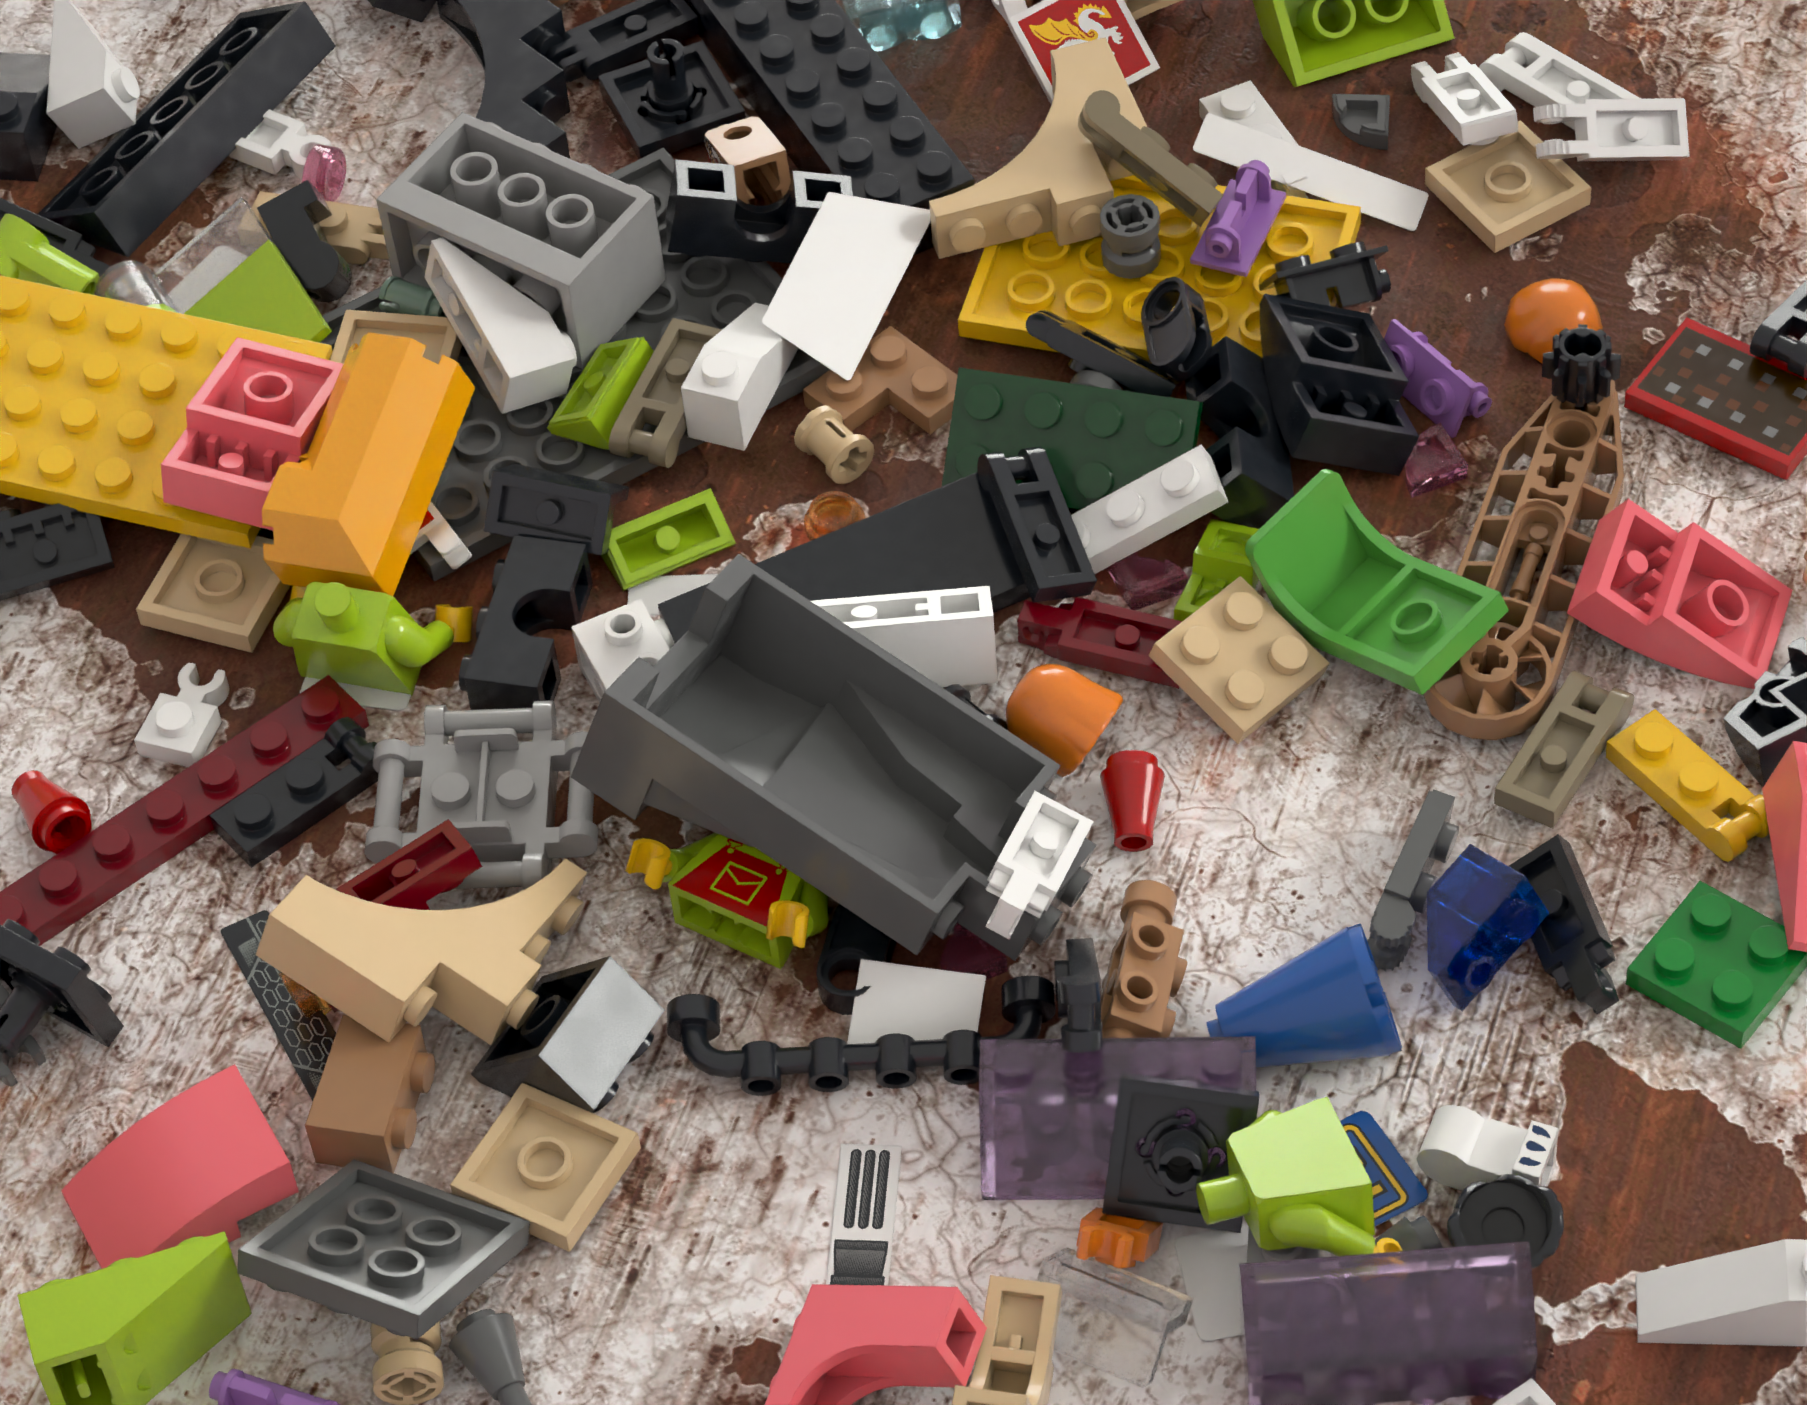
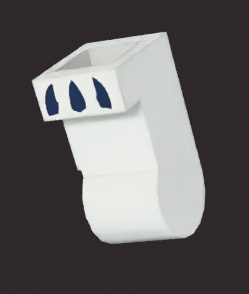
(1470, 1149)

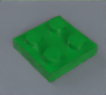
(1717, 964)

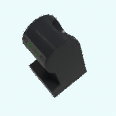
(296, 232)

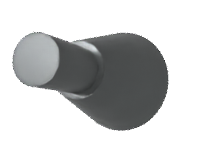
(491, 1353)

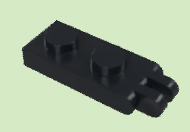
(622, 37)
(1097, 353)

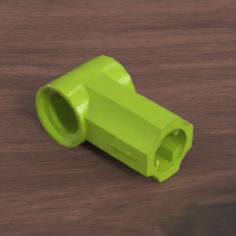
(29, 257)

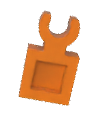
(1117, 1239)

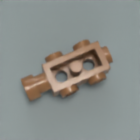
(1143, 965)

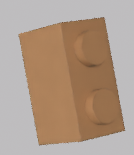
(369, 1096)

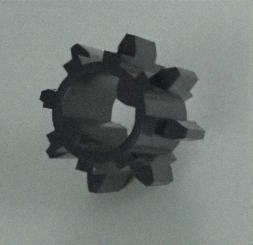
(1581, 365)

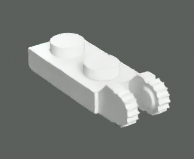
(1465, 100)
(1618, 130)

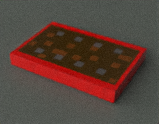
(1725, 398)

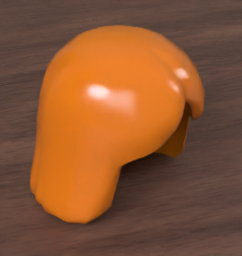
(1060, 713)

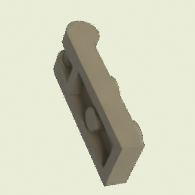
(1147, 157)
(659, 396)
(1562, 749)

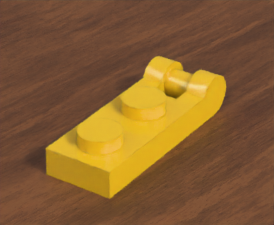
(1689, 785)

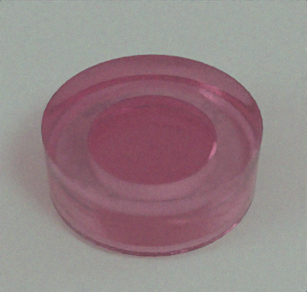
(326, 170)

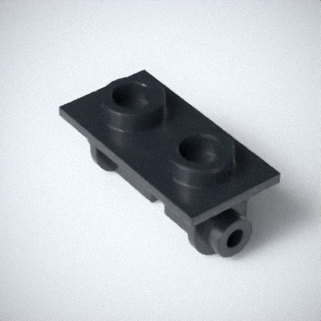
(1349, 272)

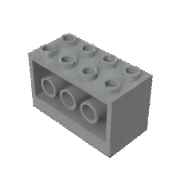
(533, 219)

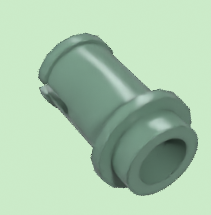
(408, 298)

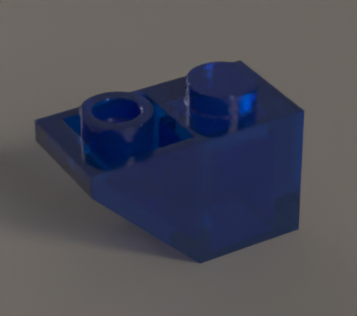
(1477, 922)

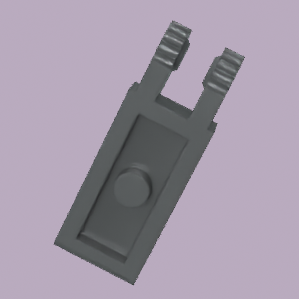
(1408, 884)

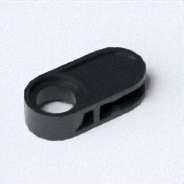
(1179, 338)
(844, 947)

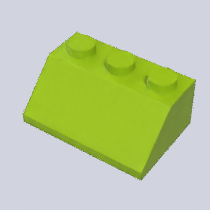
(1341, 35)

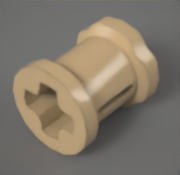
(834, 444)

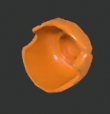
(1544, 311)

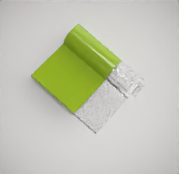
(224, 276)

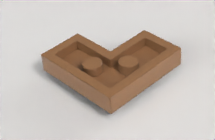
(892, 374)

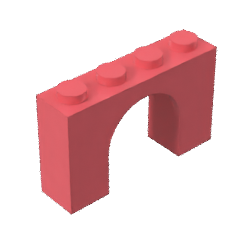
(876, 1339)

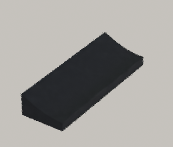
(190, 127)
(920, 545)

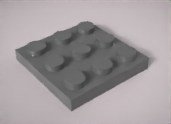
(383, 1248)

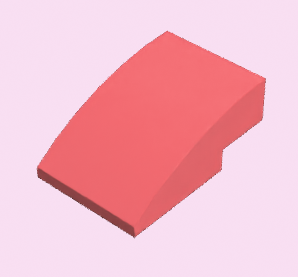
(243, 425)
(1679, 597)
(181, 1173)

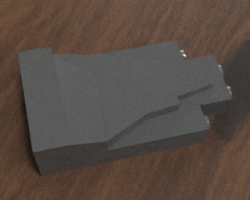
(825, 761)

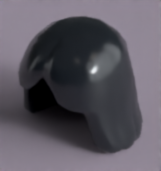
(1508, 1212)

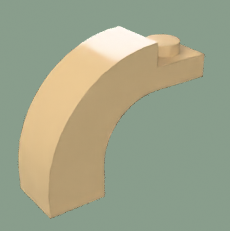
(1017, 1346)

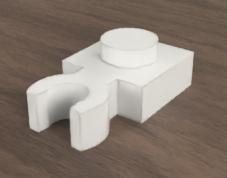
(277, 143)
(183, 725)

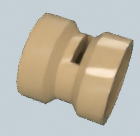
(406, 1366)

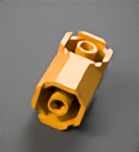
(369, 469)

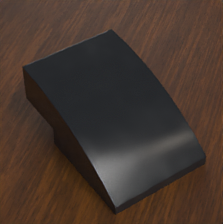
(1334, 386)

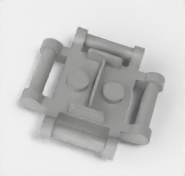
(490, 790)

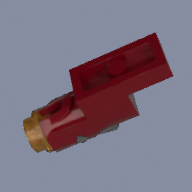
(403, 880)

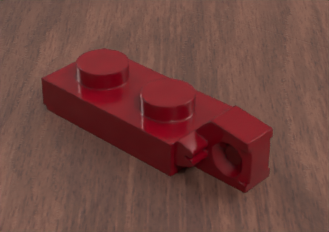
(1097, 636)

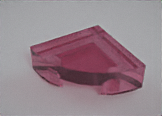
(1434, 462)
(1147, 580)
(972, 955)

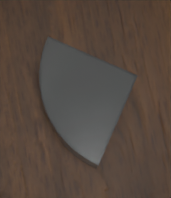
(1363, 118)

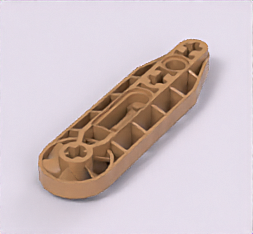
(1550, 500)

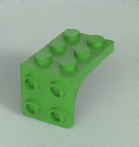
(1363, 594)

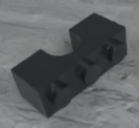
(711, 220)
(1250, 447)
(534, 590)

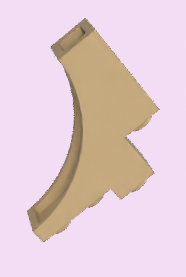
(1056, 179)
(399, 962)

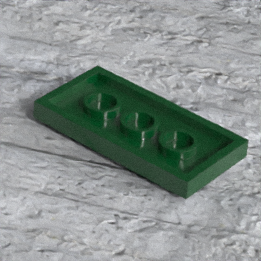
(1090, 433)

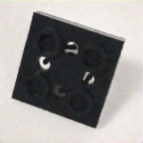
(669, 90)
(50, 985)
(1147, 1109)

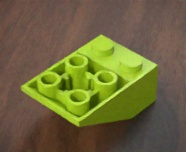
(134, 1323)

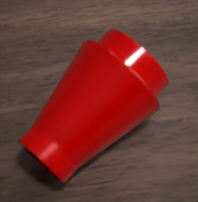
(1132, 794)
(51, 812)

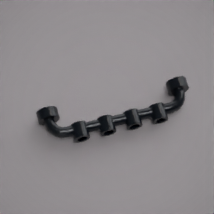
(827, 1060)

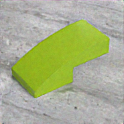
(1216, 564)

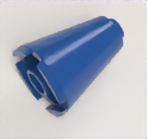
(1314, 1007)

